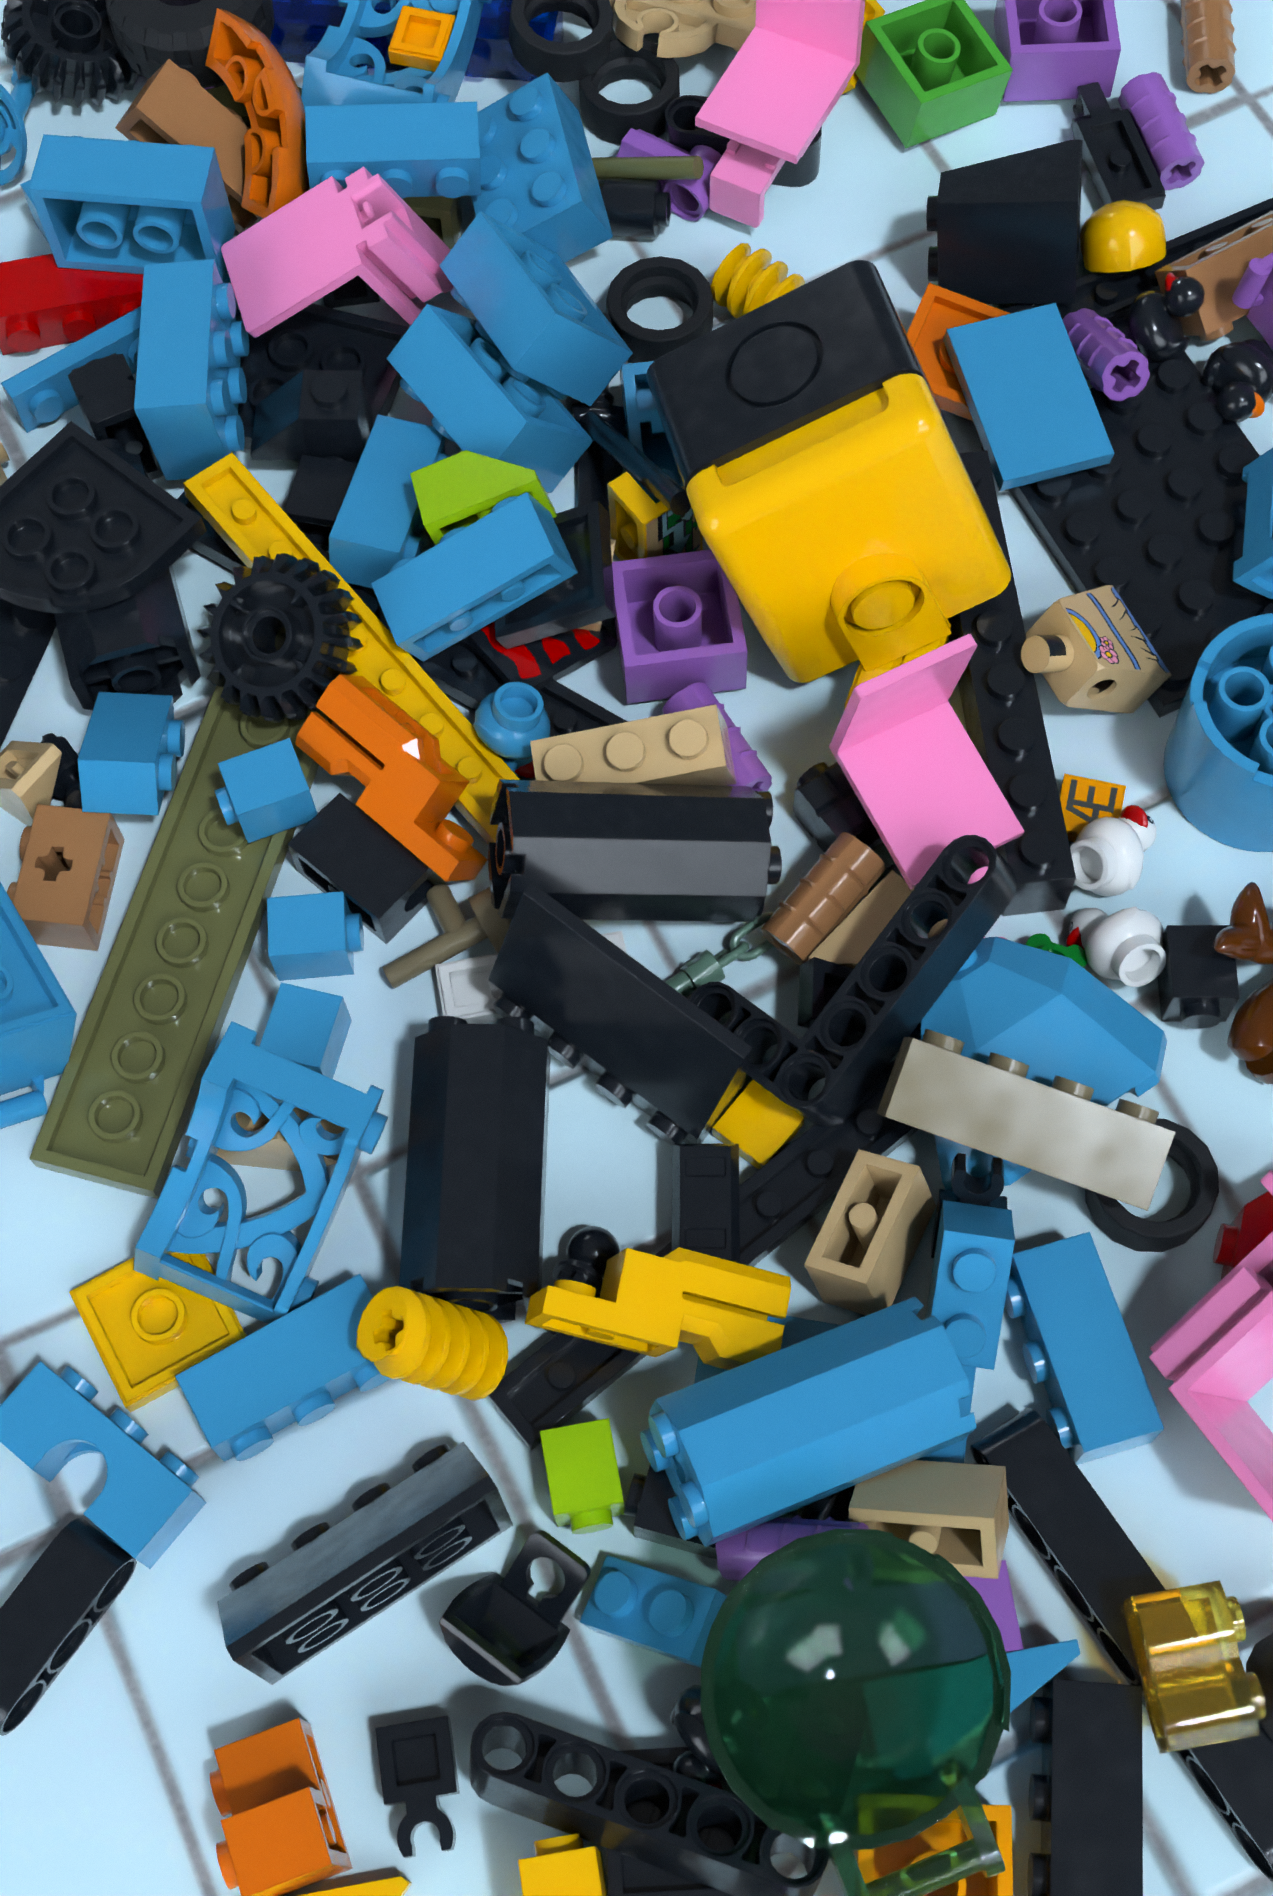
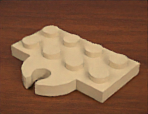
(683, 25)

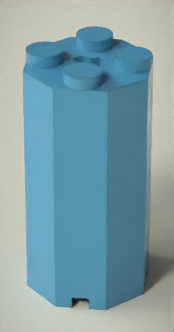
(807, 1421)

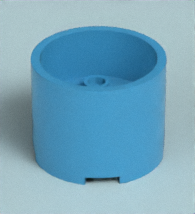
(1223, 739)

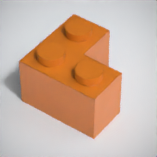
(281, 1811)

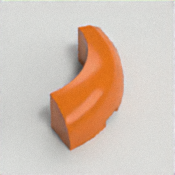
(276, 113)

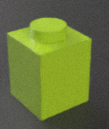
(583, 1476)

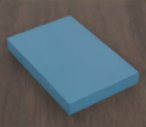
(1028, 396)

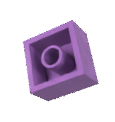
(1057, 46)
(677, 626)

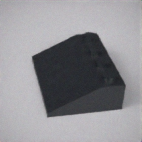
(617, 1020)
(362, 1564)

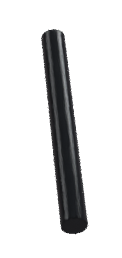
(636, 463)

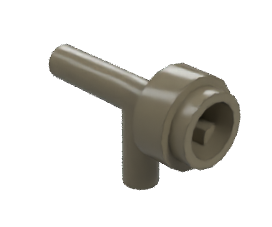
(457, 934)

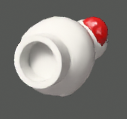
(1111, 850)
(1120, 945)

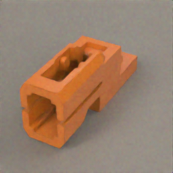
(402, 771)

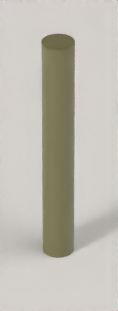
(649, 167)

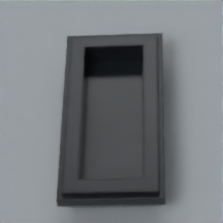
(706, 1199)

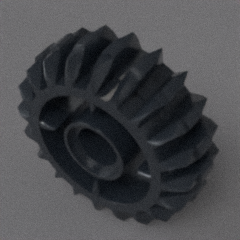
(66, 49)
(245, 632)

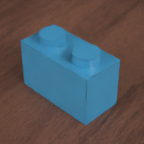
(130, 753)
(972, 1278)

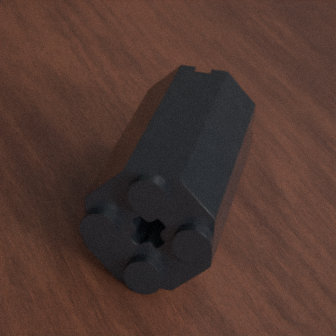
(131, 644)
(634, 849)
(477, 1164)

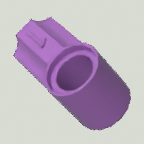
(688, 196)

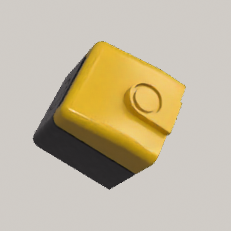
(828, 476)

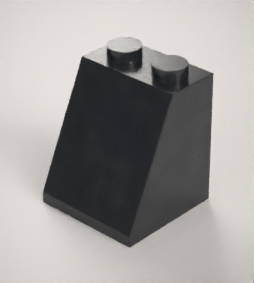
(1010, 227)

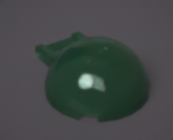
(860, 1702)

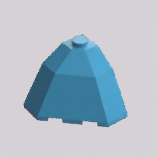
(1048, 1017)

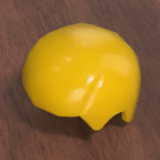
(1122, 238)

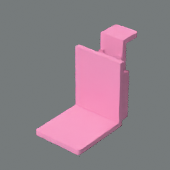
(778, 96)
(330, 240)
(918, 763)
(1222, 1359)

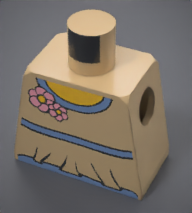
(1094, 653)

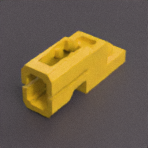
(681, 1297)

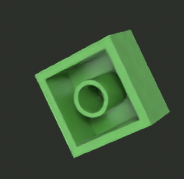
(931, 69)

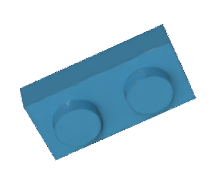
(652, 1610)

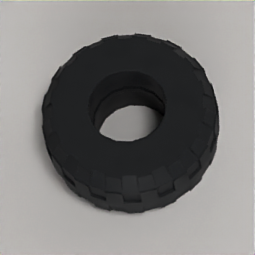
(178, 31)

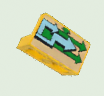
(647, 527)

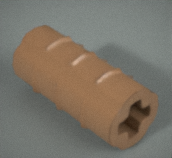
(1208, 44)
(823, 898)

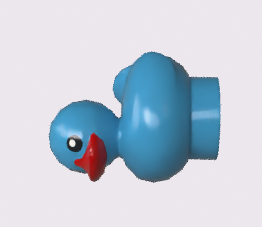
(508, 723)

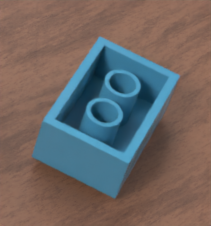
(540, 170)
(130, 203)
(534, 311)
(189, 367)
(481, 403)

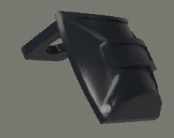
(504, 1629)

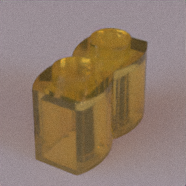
(1193, 1666)

